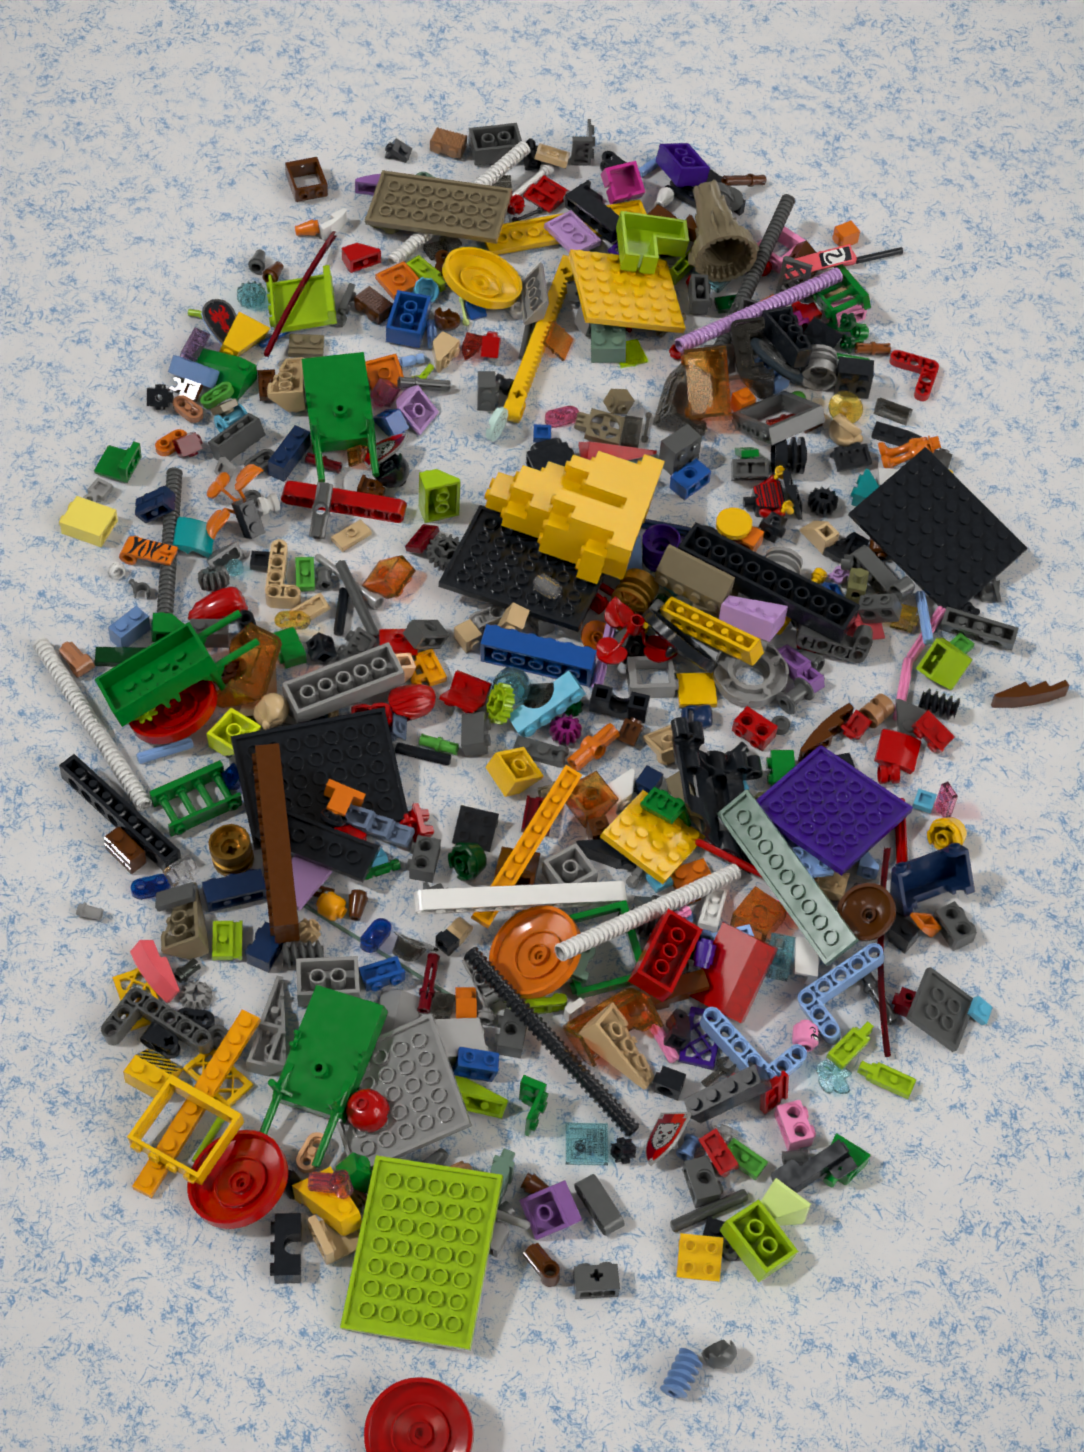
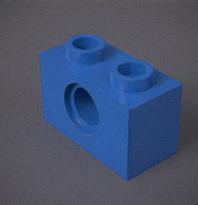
(690, 479)

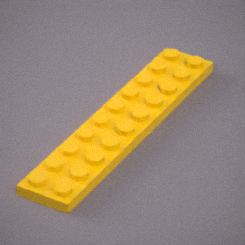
(532, 234)

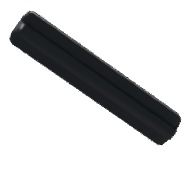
(341, 612)
(422, 753)

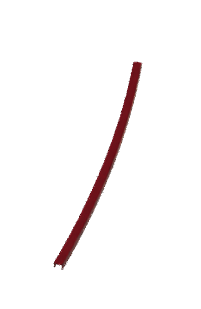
(298, 291)
(881, 985)

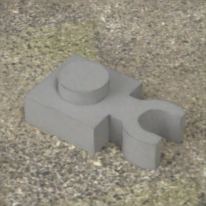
(98, 490)

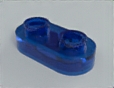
(150, 887)
(374, 937)

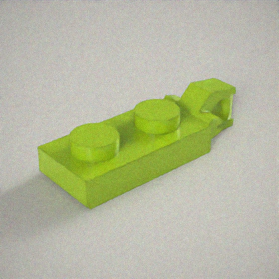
(426, 270)
(850, 1045)
(887, 1078)

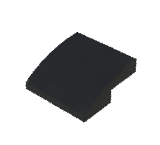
(793, 494)

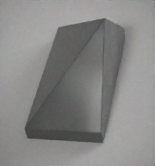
(223, 555)

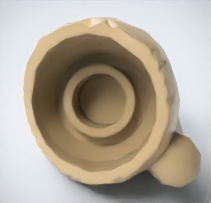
(844, 432)
(271, 710)

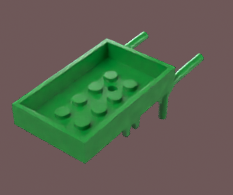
(339, 406)
(165, 670)
(334, 1035)

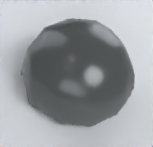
(720, 1354)

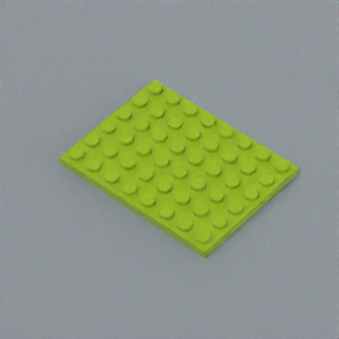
(422, 1252)

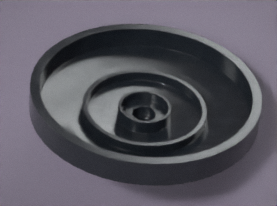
(678, 641)

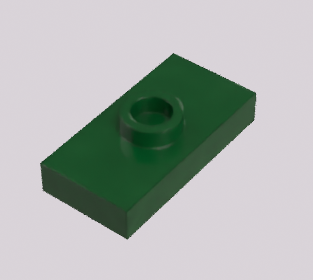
(724, 303)

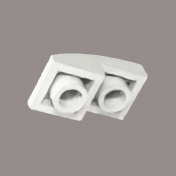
(337, 222)

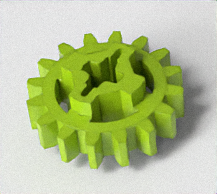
(500, 703)

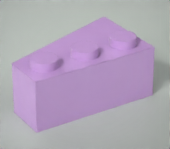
(753, 616)

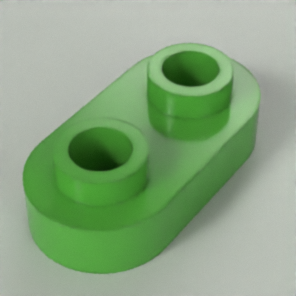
(217, 395)

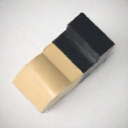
(453, 936)

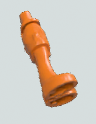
(913, 447)

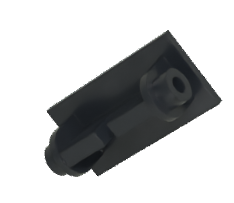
(529, 161)

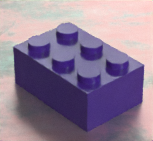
(682, 164)

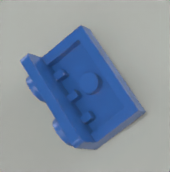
(382, 974)

